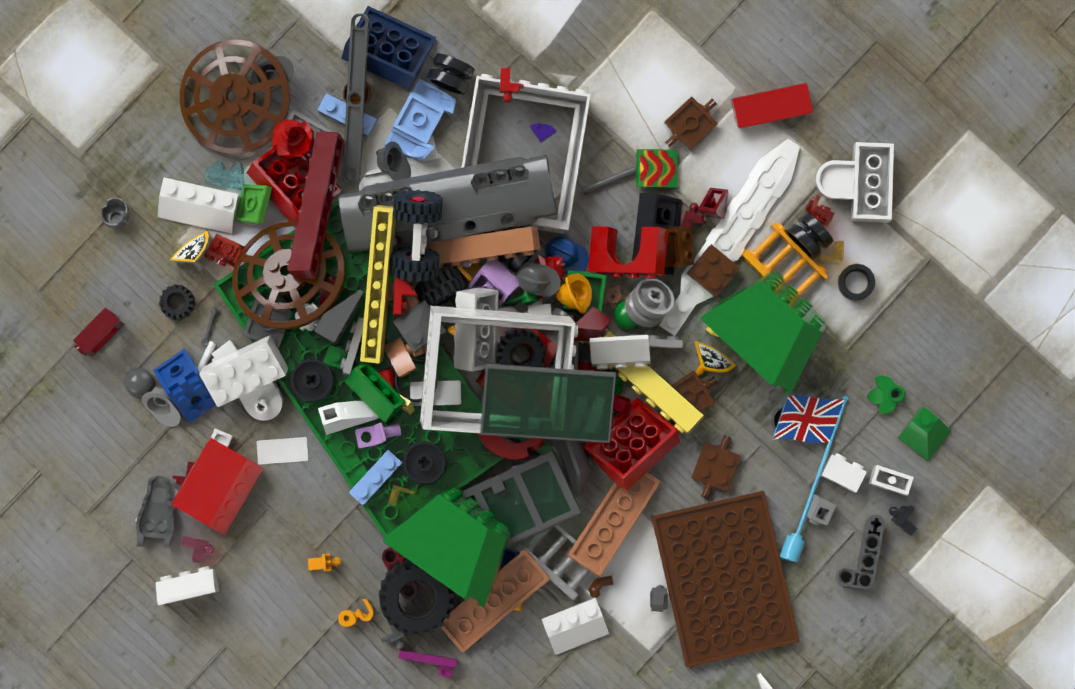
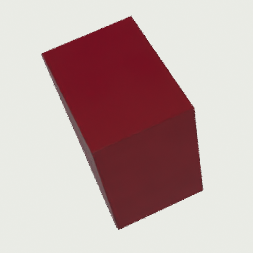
(714, 203)

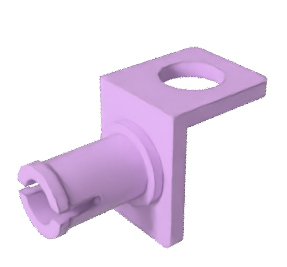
(378, 434)

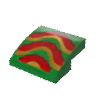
(656, 168)

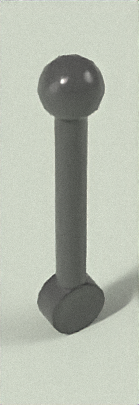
(205, 341)

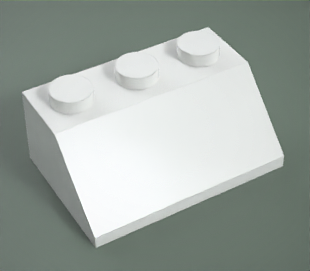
(620, 351)
(186, 586)
(575, 626)

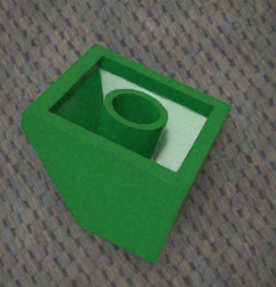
(924, 433)

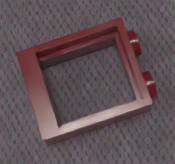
(98, 332)

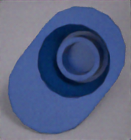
(572, 253)

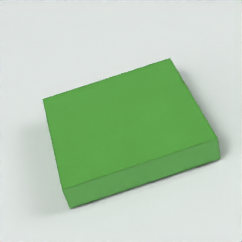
(253, 204)

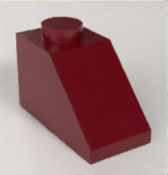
(592, 325)

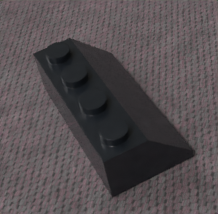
(656, 211)

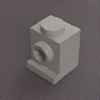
(826, 510)

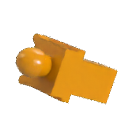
(324, 562)

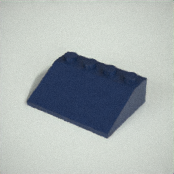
(394, 48)

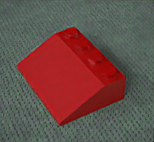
(285, 178)
(634, 445)
(217, 486)

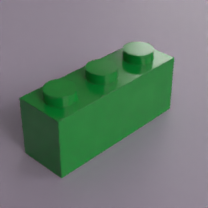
(375, 391)

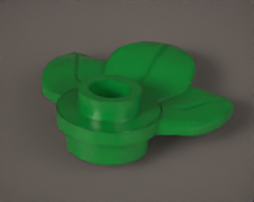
(527, 298)
(883, 394)

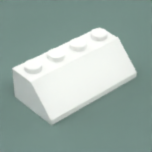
(198, 205)

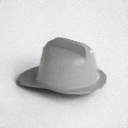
(161, 407)

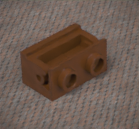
(679, 247)

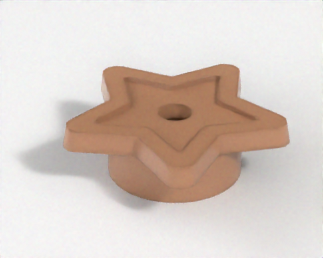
(613, 291)

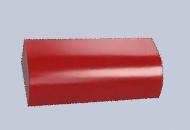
(771, 105)

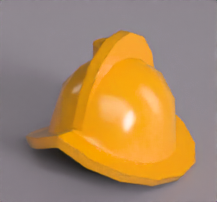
(575, 293)

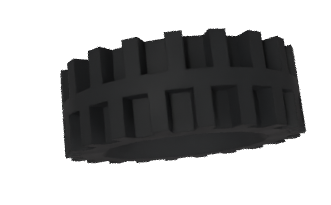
(403, 621)

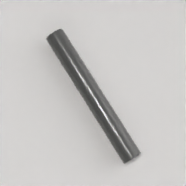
(609, 180)

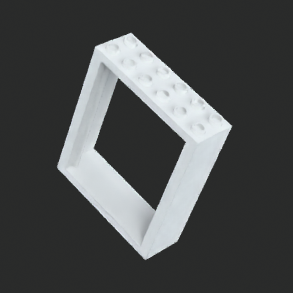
(543, 94)
(471, 422)

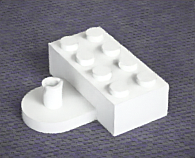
(863, 180)
(477, 343)
(248, 376)

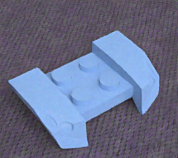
(419, 119)

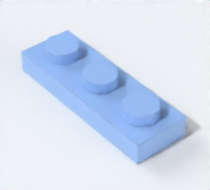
(336, 110)
(375, 477)

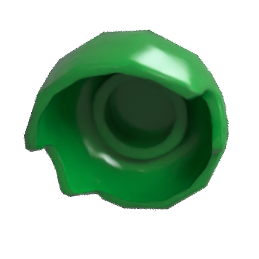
(622, 319)

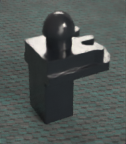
(900, 518)

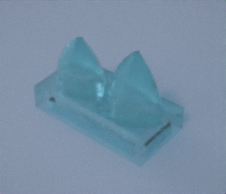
(219, 176)

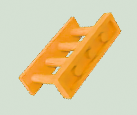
(751, 258)

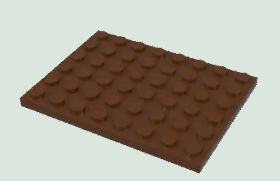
(725, 579)

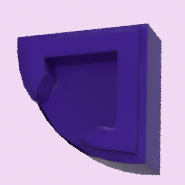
(542, 131)

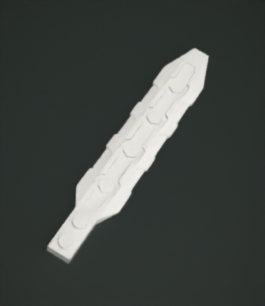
(740, 222)

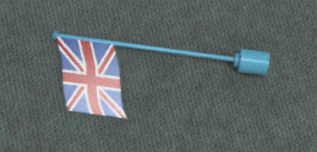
(812, 422)

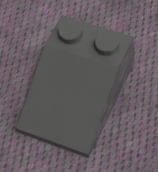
(336, 321)

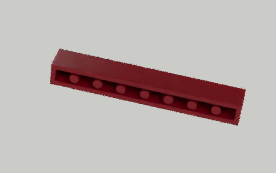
(316, 205)

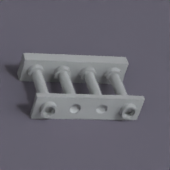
(556, 575)

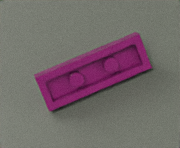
(445, 664)

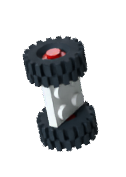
(419, 209)

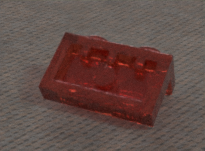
(822, 213)
(224, 251)

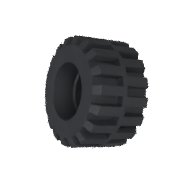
(442, 288)
(521, 336)

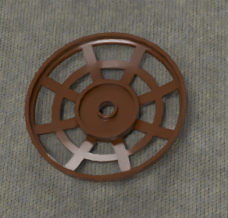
(244, 100)
(286, 284)

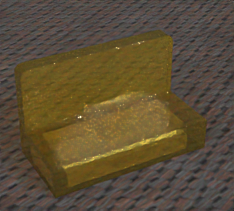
(836, 255)
(396, 493)

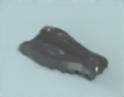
(156, 515)

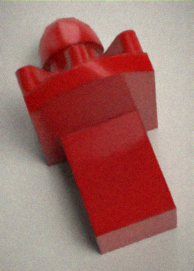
(507, 87)

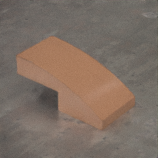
(399, 357)

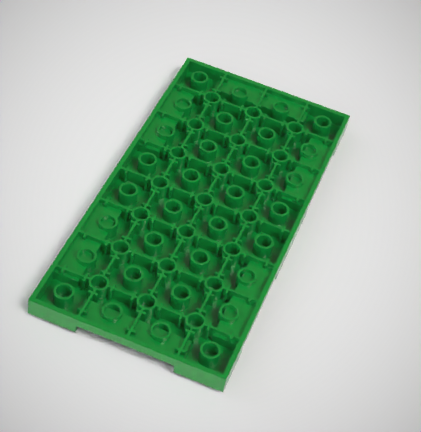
(463, 451)

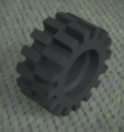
(188, 302)

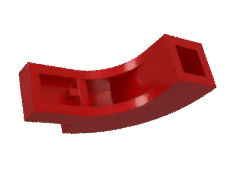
(509, 450)

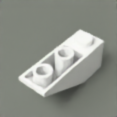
(345, 415)

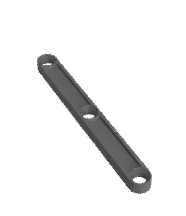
(355, 112)

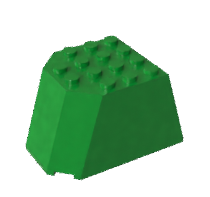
(769, 328)
(454, 544)

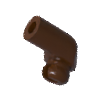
(598, 583)

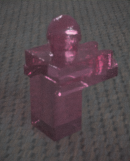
(200, 547)

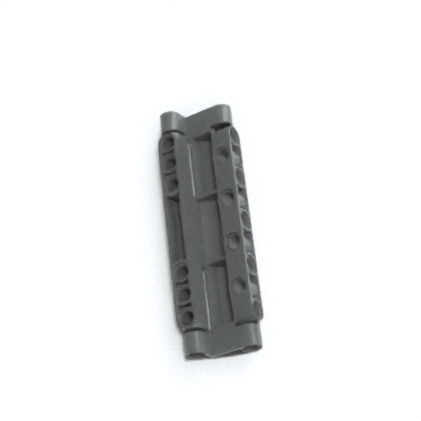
(461, 201)

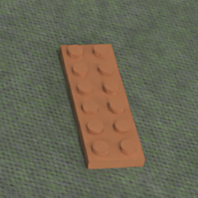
(611, 524)
(512, 587)

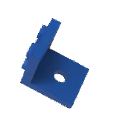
(184, 385)

